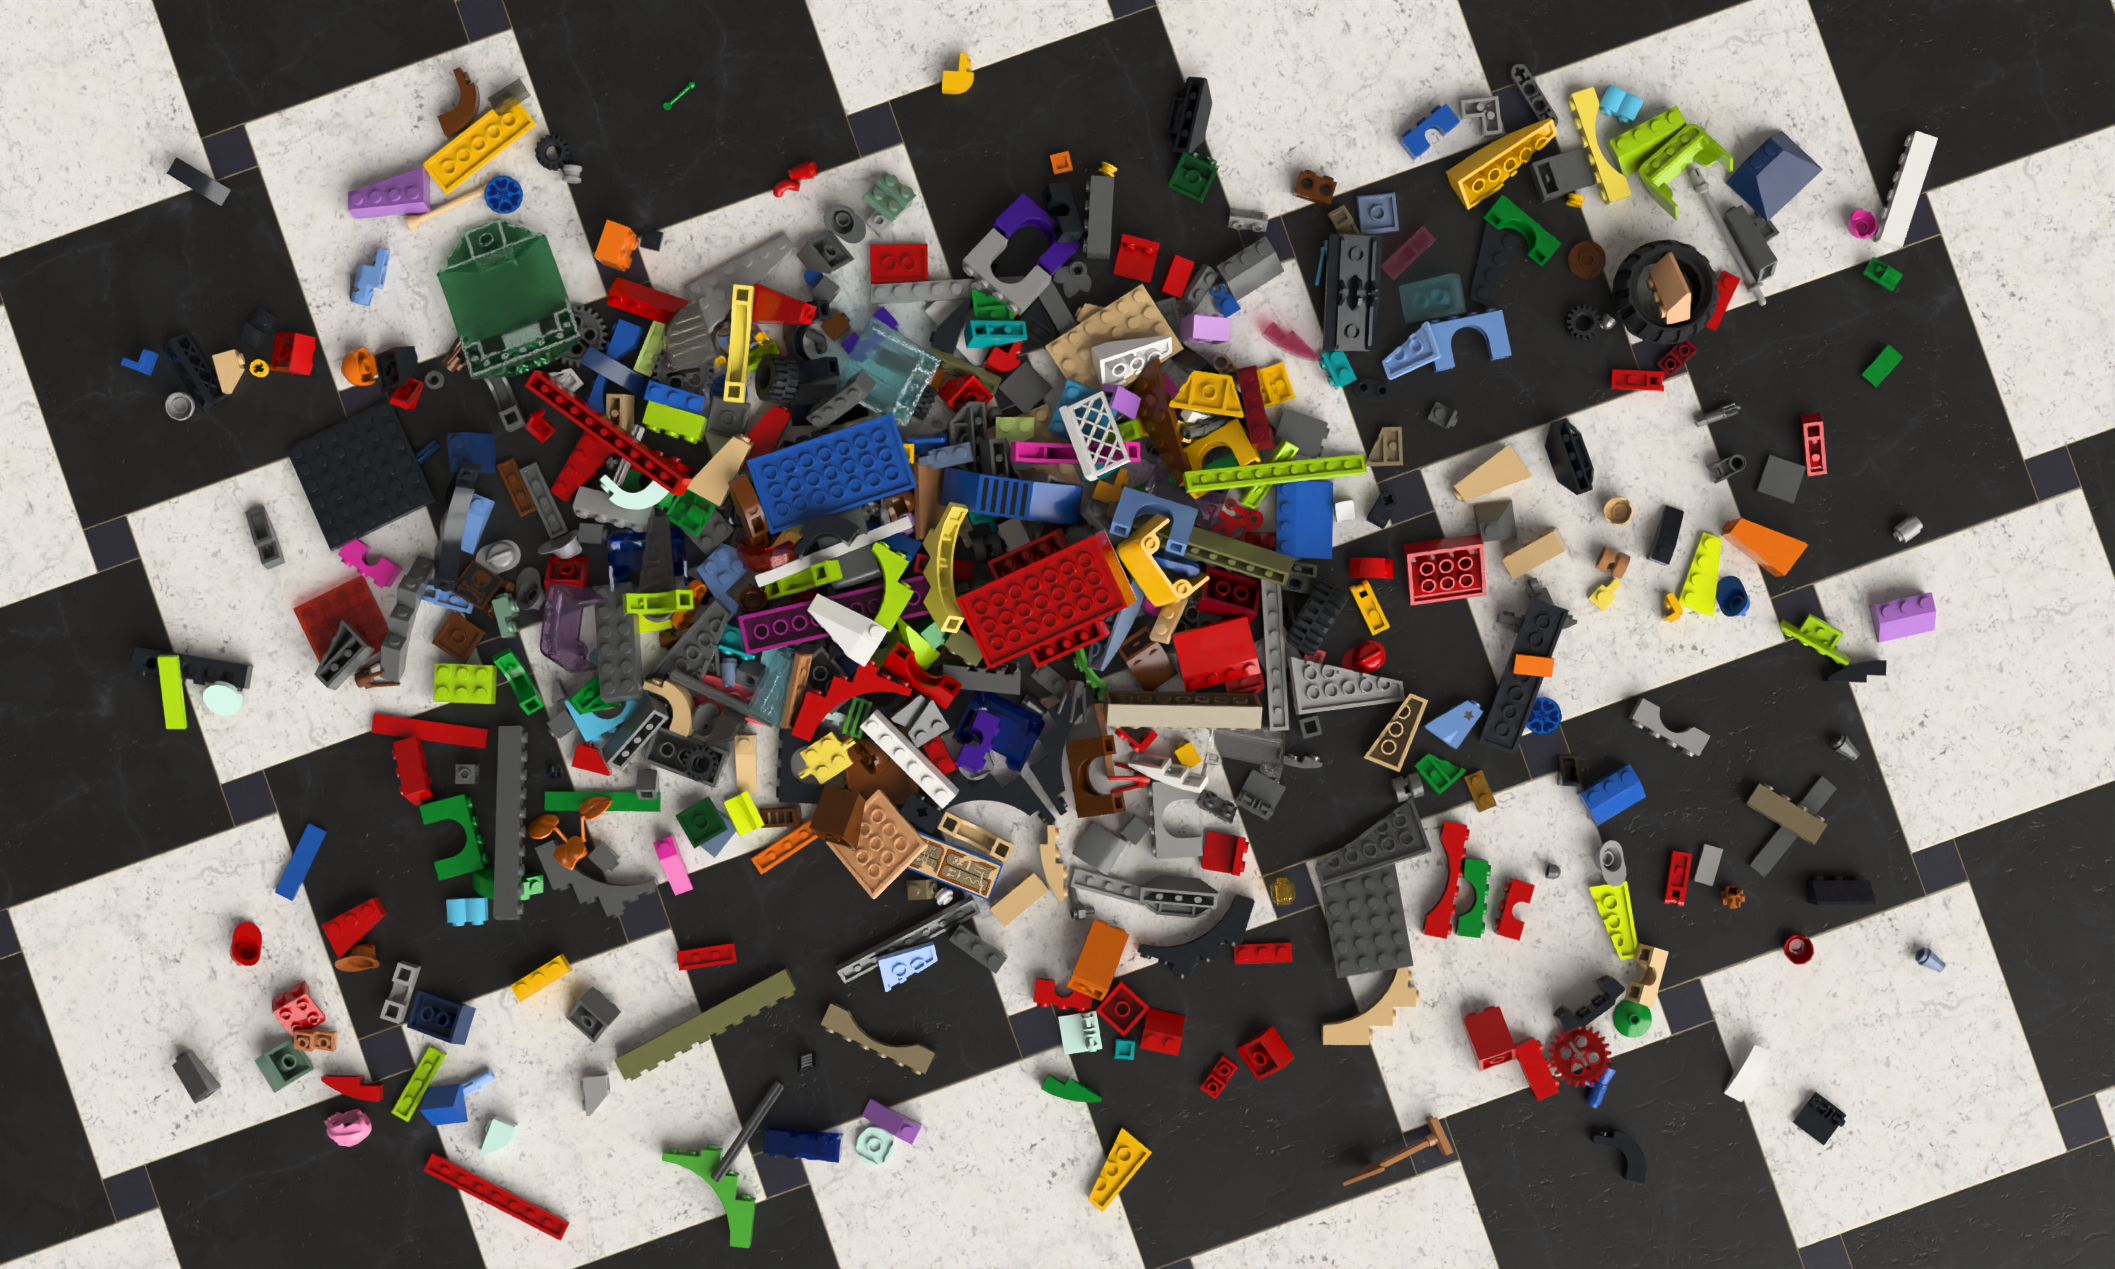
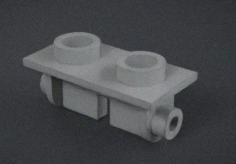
(1239, 220)

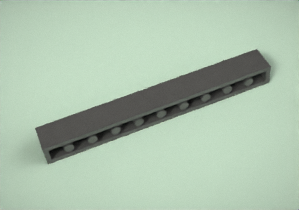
(510, 823)

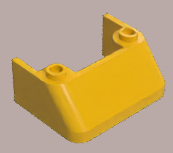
(1138, 560)

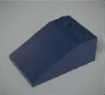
(441, 1018)

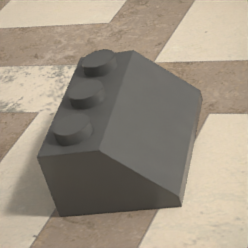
(1250, 268)

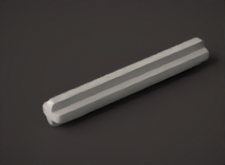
(623, 466)

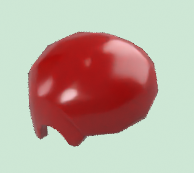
(1798, 949)

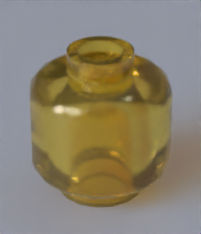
(1283, 891)

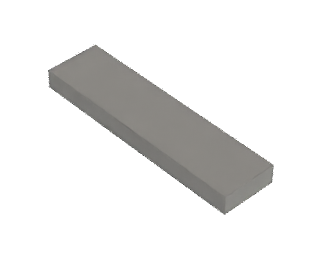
(1106, 885)

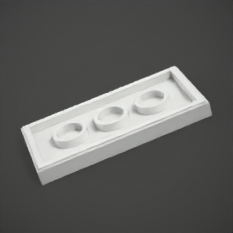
(940, 311)

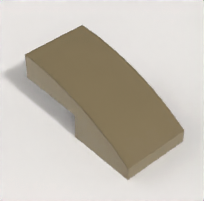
(1343, 221)

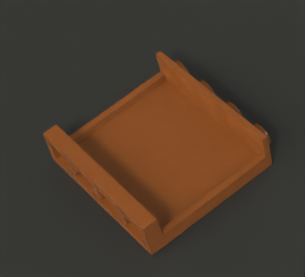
(891, 780)

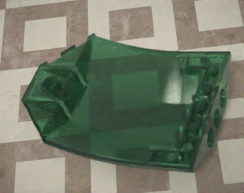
(507, 300)

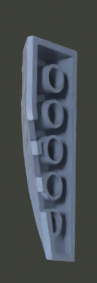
(1118, 624)

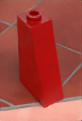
(779, 308)
(768, 432)

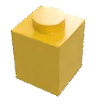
(1187, 754)

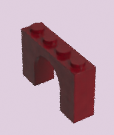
(1251, 388)

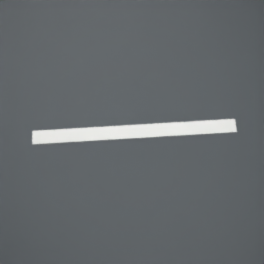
(832, 552)

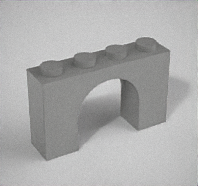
(1016, 295)
(1166, 844)

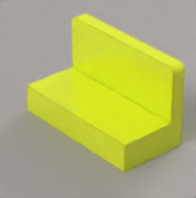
(743, 813)

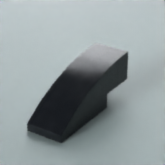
(199, 182)
(1858, 672)

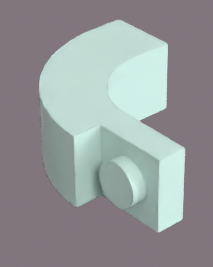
(640, 500)

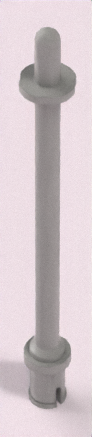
(1702, 188)

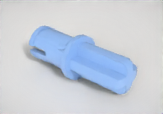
(478, 1081)

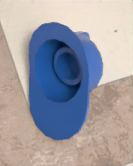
(1732, 597)

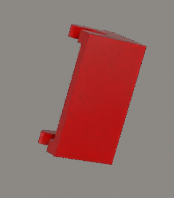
(1176, 276)

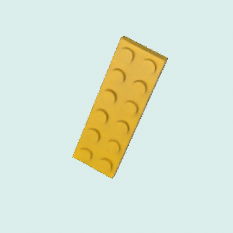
(477, 147)

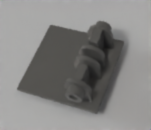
(1258, 795)
(1213, 804)

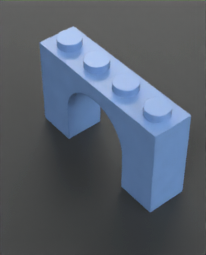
(1491, 326)
(1137, 503)

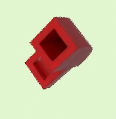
(1003, 361)
(1371, 568)

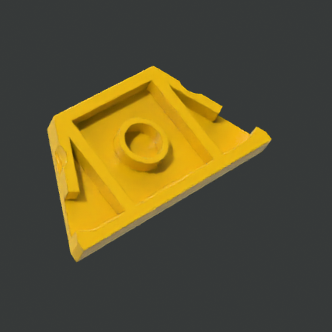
(1209, 394)

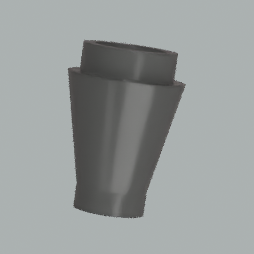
(1844, 746)

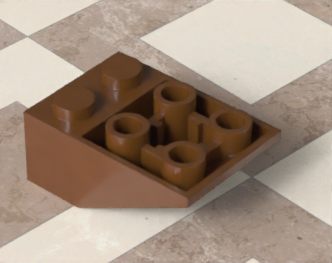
(1147, 660)

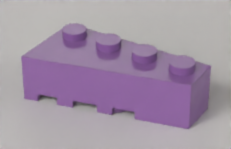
(392, 196)

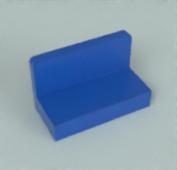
(145, 364)
(927, 442)

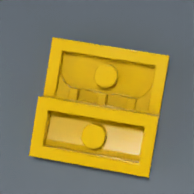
(1277, 385)

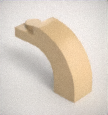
(680, 700)

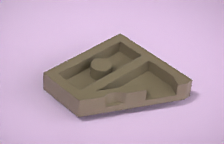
(1387, 448)

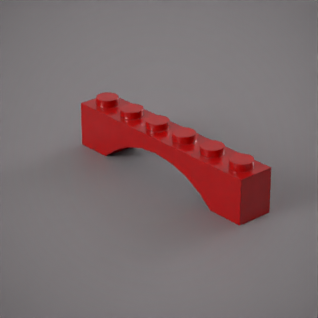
(1438, 918)

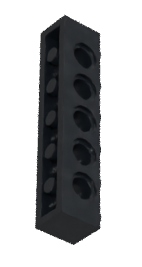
(241, 673)

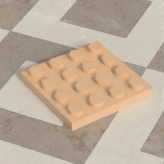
(884, 846)

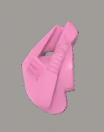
(348, 1135)

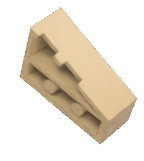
(1534, 552)

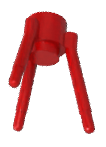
(1138, 778)

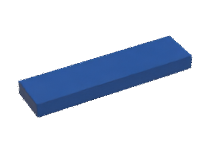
(300, 861)

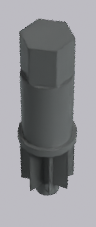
(1717, 414)

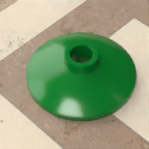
(1623, 1015)

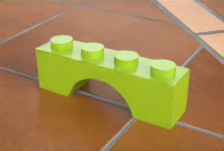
(813, 577)

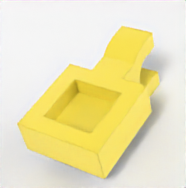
(1603, 595)

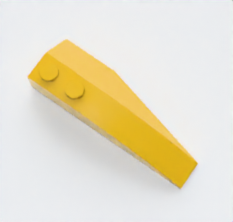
(1490, 166)

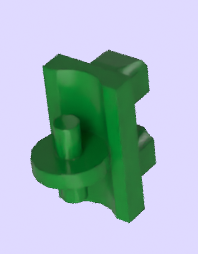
(1882, 274)

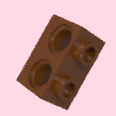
(1313, 193)

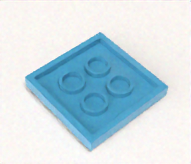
(1072, 394)

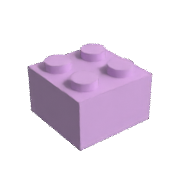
(1205, 329)

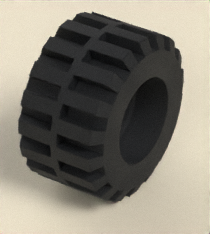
(776, 379)

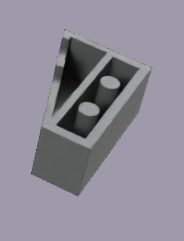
(996, 458)
(344, 656)

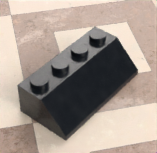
(808, 395)

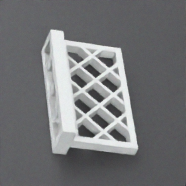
(1078, 438)

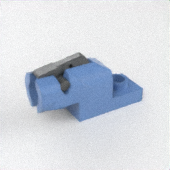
(369, 277)

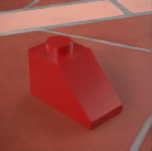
(590, 759)

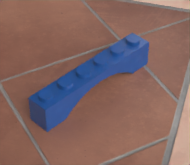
(624, 339)

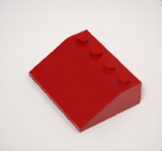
(1445, 569)
(1216, 653)

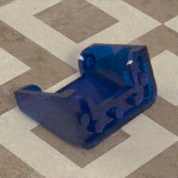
(1017, 731)

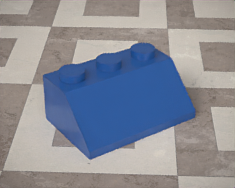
(1612, 794)

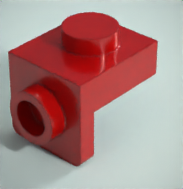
(539, 426)

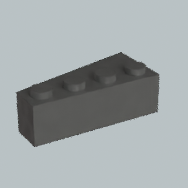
(1000, 679)

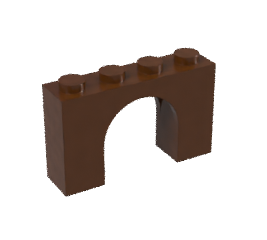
(1087, 799)

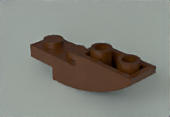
(750, 511)

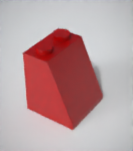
(1489, 1038)

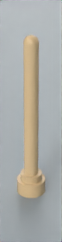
(414, 221)

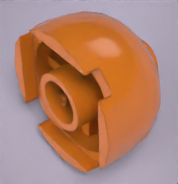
(359, 367)

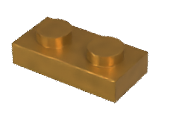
(1480, 791)

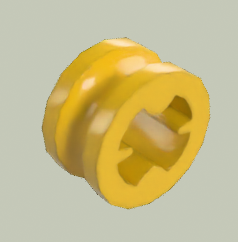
(1107, 169)
(1575, 200)
(259, 362)

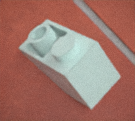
(499, 1135)

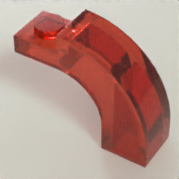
(764, 559)

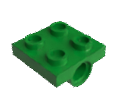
(691, 512)

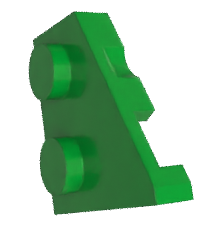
(989, 308)
(588, 698)

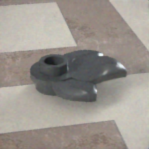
(1071, 281)

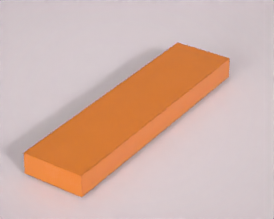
(784, 847)

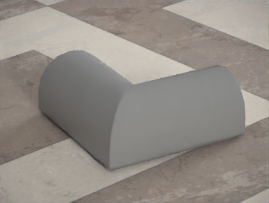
(1485, 108)

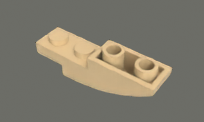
(1053, 870)

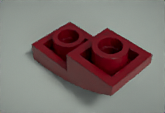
(1677, 357)

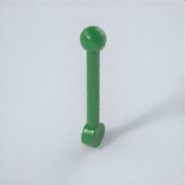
(667, 105)

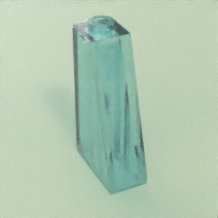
(773, 688)

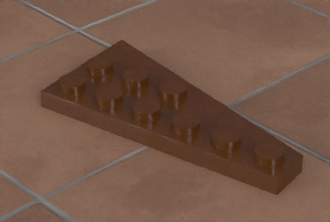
(1161, 420)

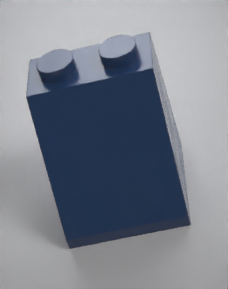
(472, 448)

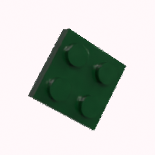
(701, 822)

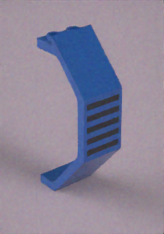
(1012, 497)

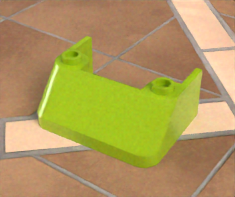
(1674, 157)

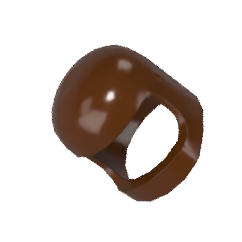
(899, 504)

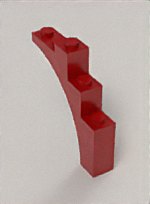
(817, 705)

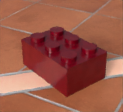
(1229, 595)

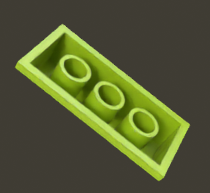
(1641, 142)

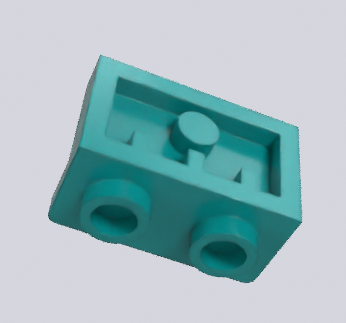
(1337, 367)
(732, 642)

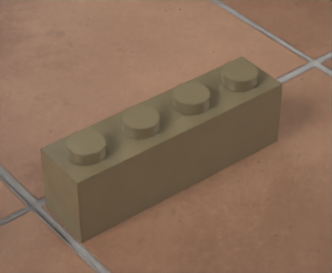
(1786, 814)

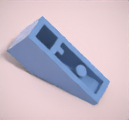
(475, 522)

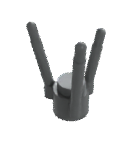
(1075, 689)

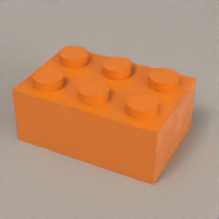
(616, 246)

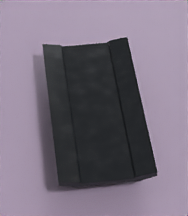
(1352, 292)

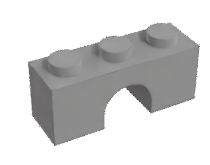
(399, 998)

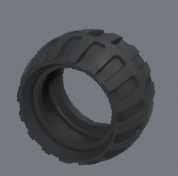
(1635, 317)

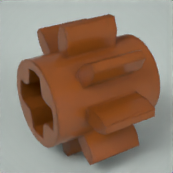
(1732, 896)

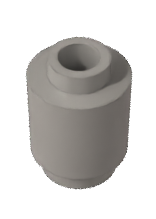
(1907, 529)

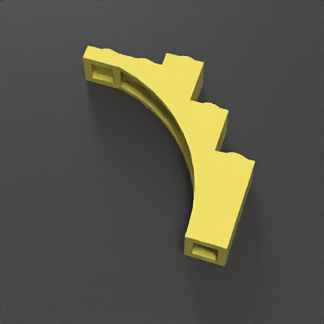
(939, 571)

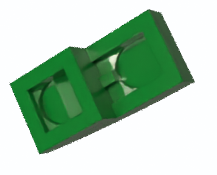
(1882, 365)

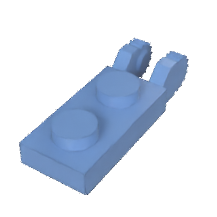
(448, 600)

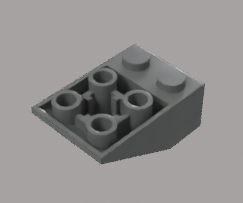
(1561, 174)

